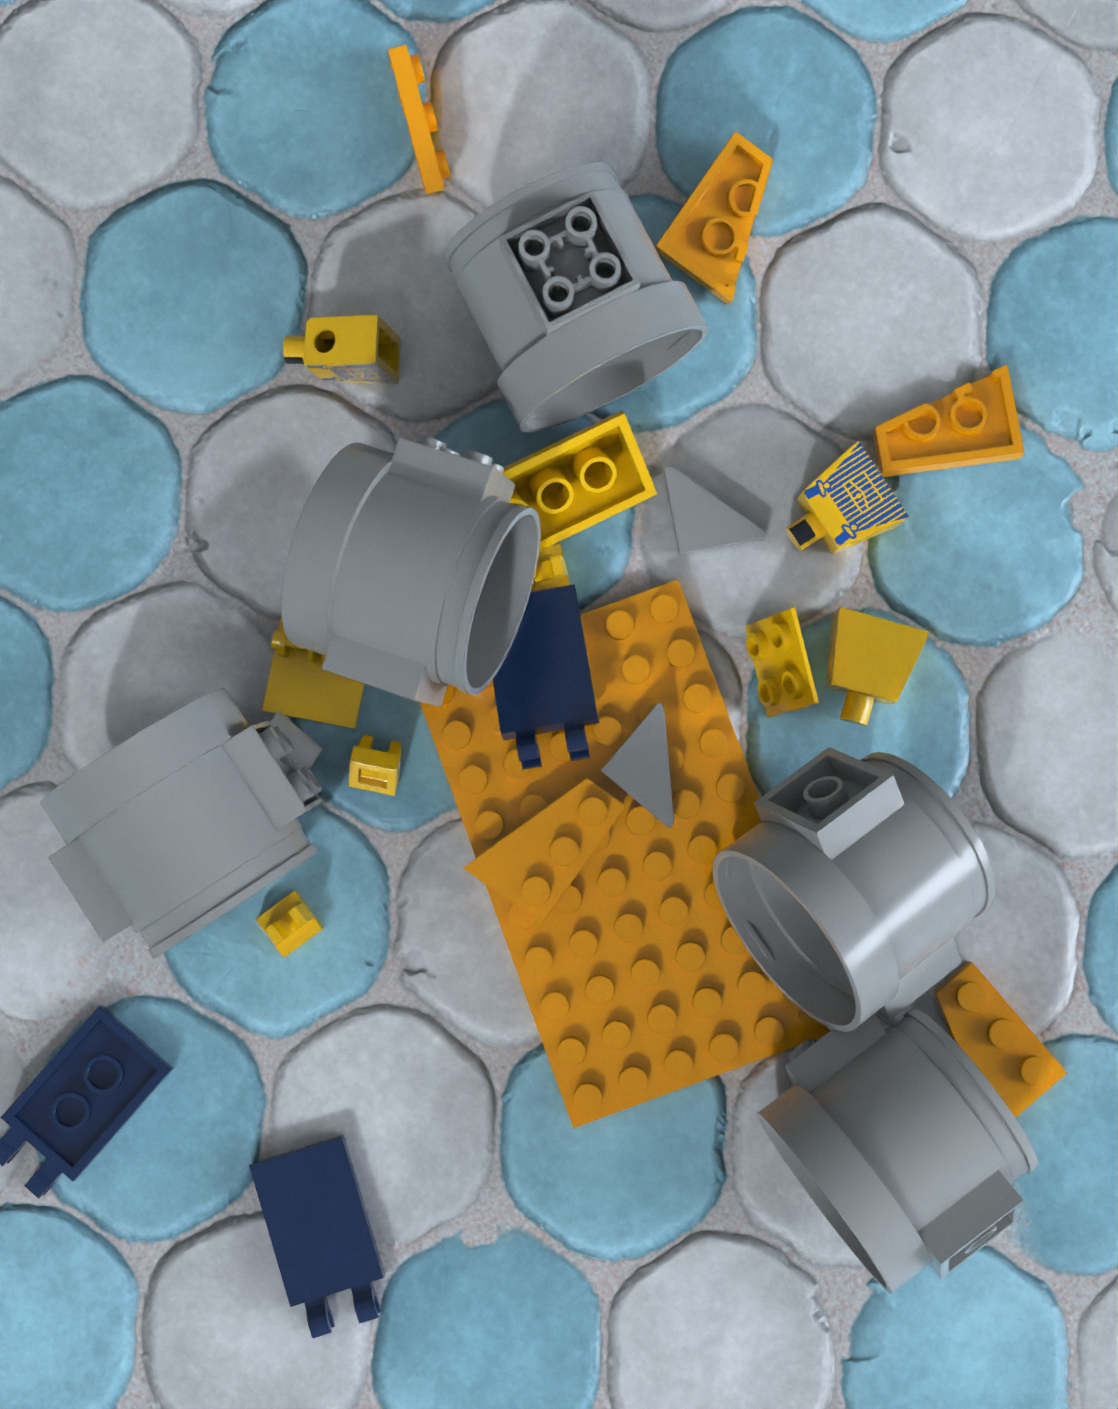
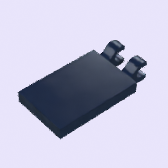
(547, 678)
(82, 1099)
(319, 1230)

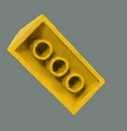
(582, 479)

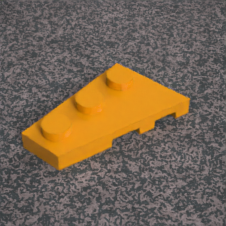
(419, 117)
(715, 222)
(959, 430)
(549, 850)
(996, 1039)

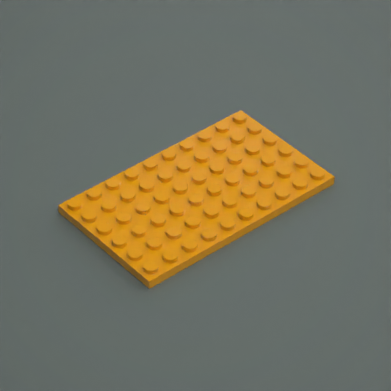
(636, 961)

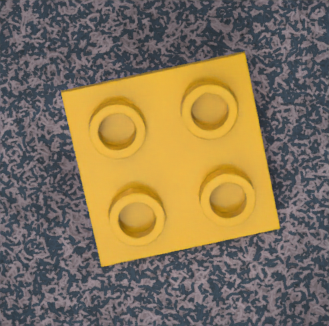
(781, 663)
(305, 690)

